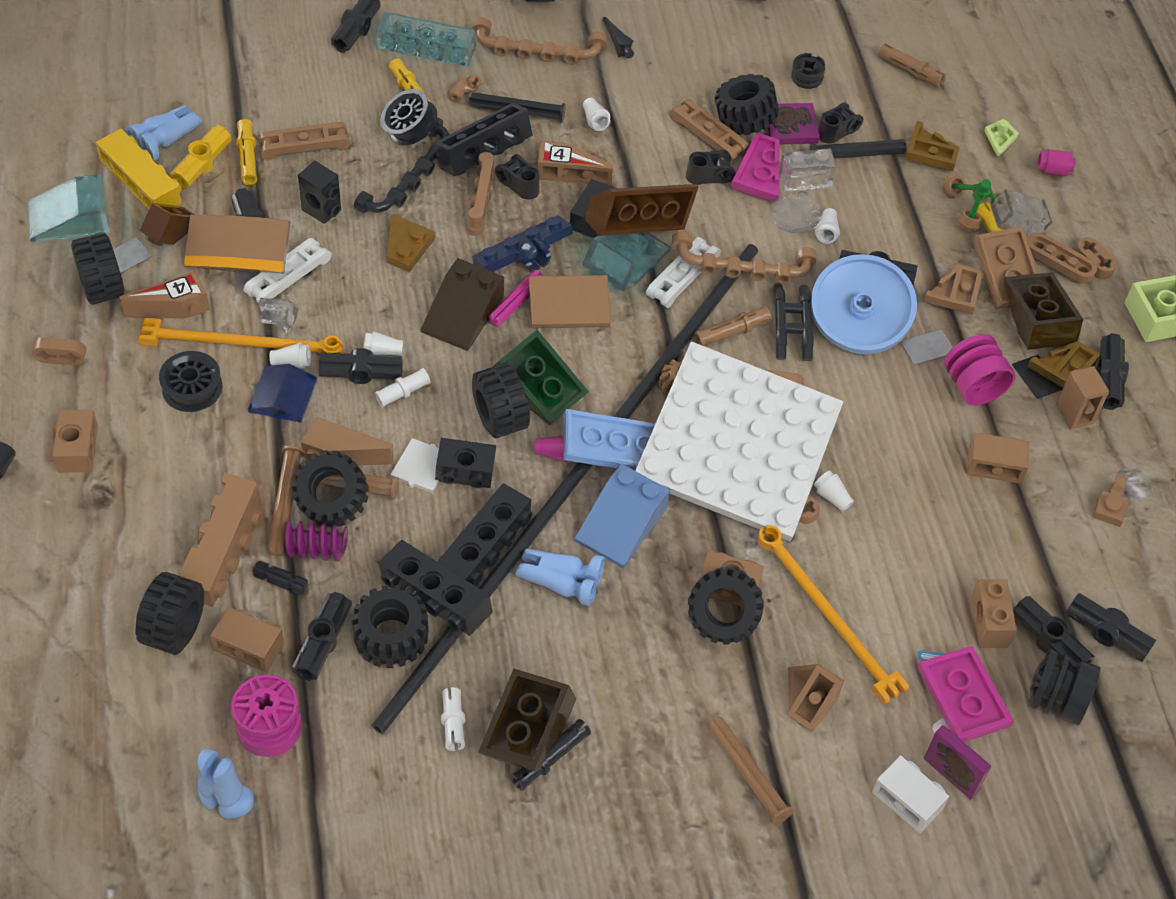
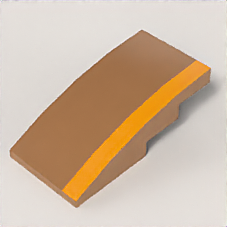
(237, 243)

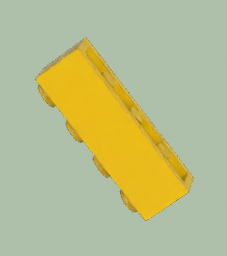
(138, 170)

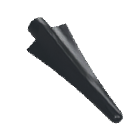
(621, 41)

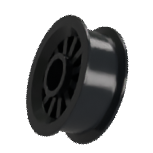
(409, 117)
(190, 381)

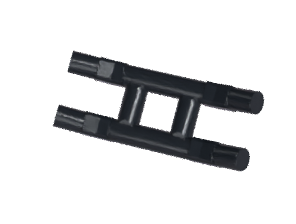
(783, 328)

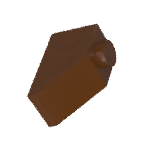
(166, 223)

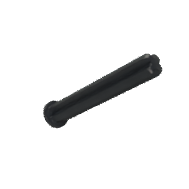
(534, 108)
(864, 148)

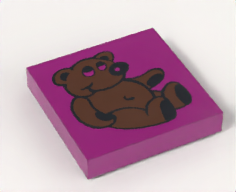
(795, 124)
(957, 762)

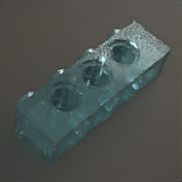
(426, 39)

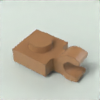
(1111, 505)

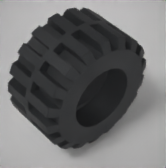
(747, 103)
(97, 268)
(501, 400)
(320, 468)
(385, 606)
(169, 613)
(707, 623)

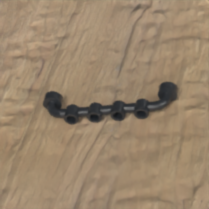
(410, 180)

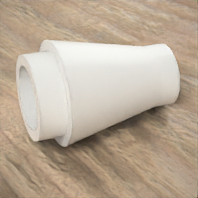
(597, 116)
(828, 228)
(382, 344)
(296, 355)
(833, 490)

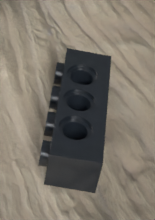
(490, 134)
(504, 504)
(436, 587)

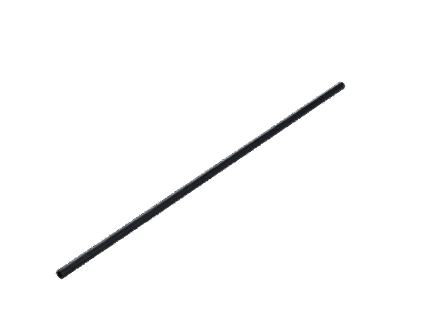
(555, 501)

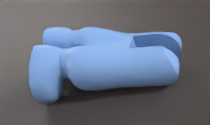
(164, 129)
(562, 572)
(222, 786)

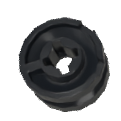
(808, 71)

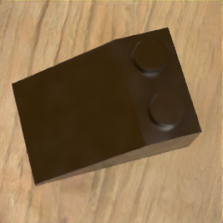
(463, 304)
(1042, 311)
(528, 720)

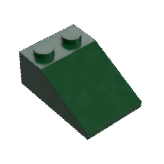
(545, 377)

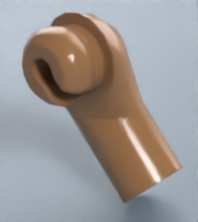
(463, 86)

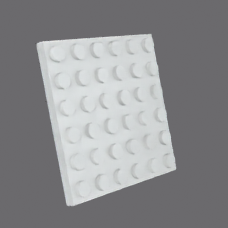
(739, 440)

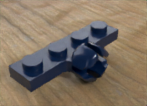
(526, 247)

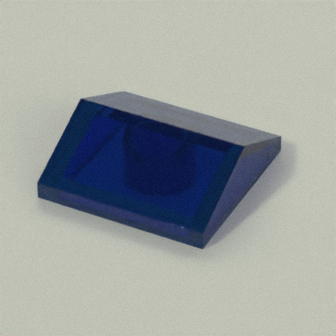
(283, 392)

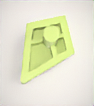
(1001, 135)

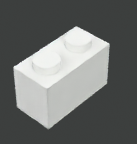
(910, 793)

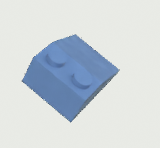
(623, 515)

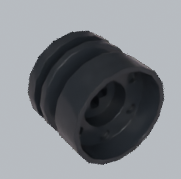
(1064, 687)

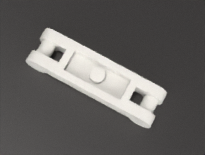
(297, 265)
(679, 275)

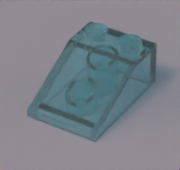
(70, 210)
(624, 257)

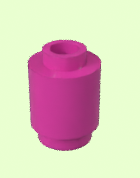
(1056, 162)

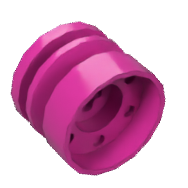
(979, 369)
(267, 715)

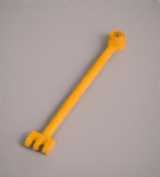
(153, 330)
(889, 683)

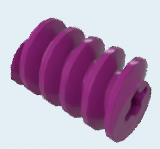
(315, 541)

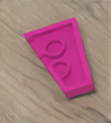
(759, 169)

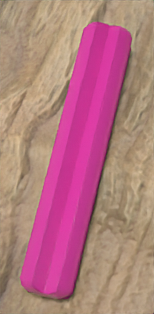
(512, 301)

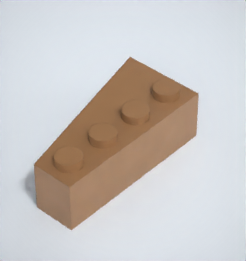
(224, 537)

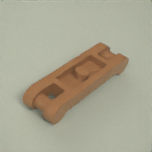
(708, 128)
(303, 139)
(480, 201)

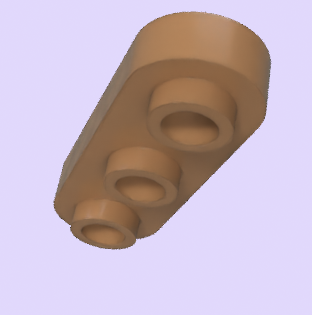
(1062, 258)

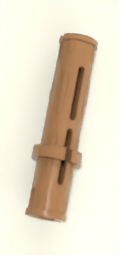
(919, 69)
(742, 323)

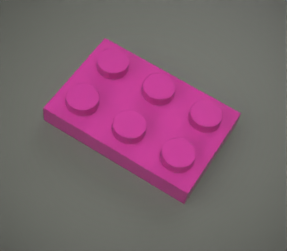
(965, 694)

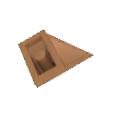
(812, 693)

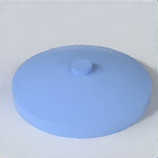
(863, 304)

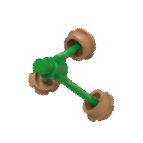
(956, 186)

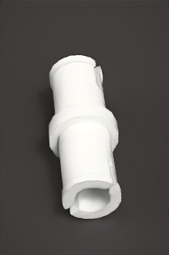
(402, 387)
(453, 719)

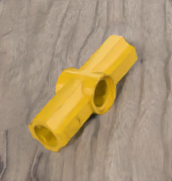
(201, 156)

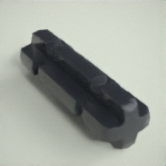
(280, 577)

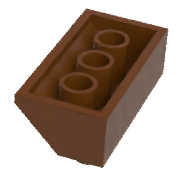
(641, 209)

